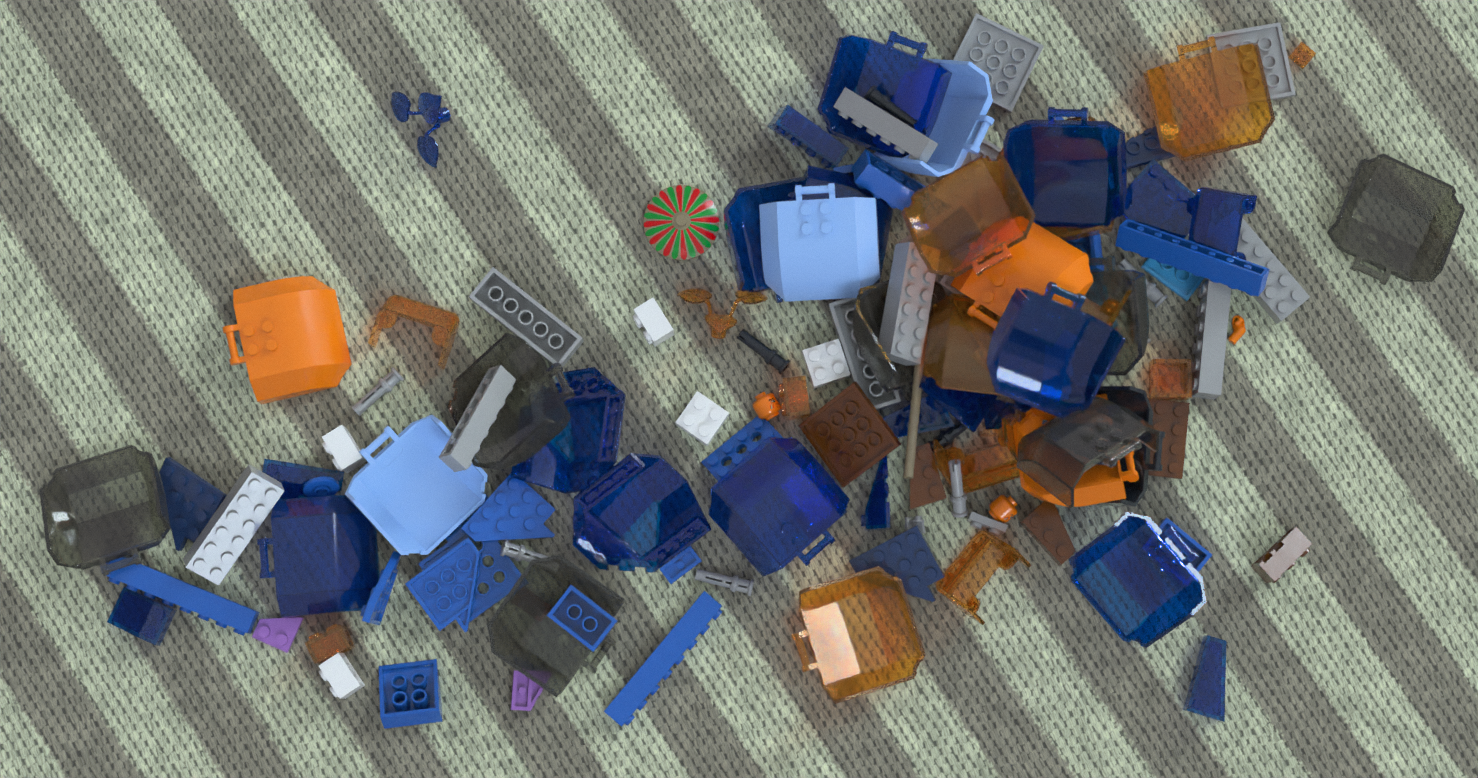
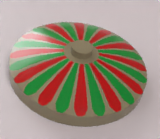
(681, 222)

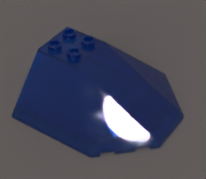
(587, 443)
(637, 515)

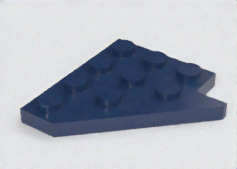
(189, 501)
(906, 558)

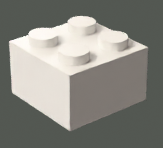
(653, 321)
(826, 363)
(702, 418)
(343, 448)
(341, 676)

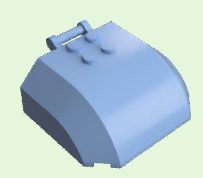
(958, 123)
(819, 245)
(412, 491)

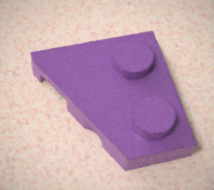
(278, 631)
(524, 692)

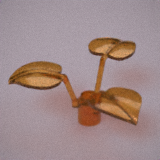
(720, 323)

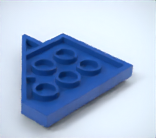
(510, 514)
(448, 586)
(379, 595)

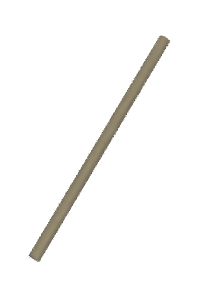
(914, 416)

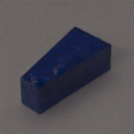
(808, 136)
(931, 418)
(1208, 680)

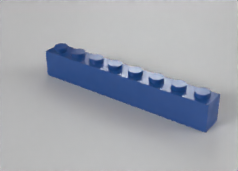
(1192, 257)
(186, 595)
(663, 658)

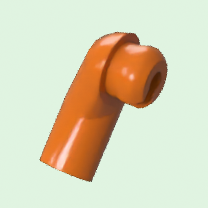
(1238, 329)

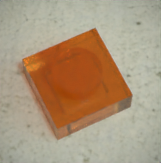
(1302, 55)

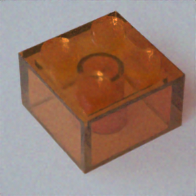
(1170, 379)
(795, 398)
(329, 643)

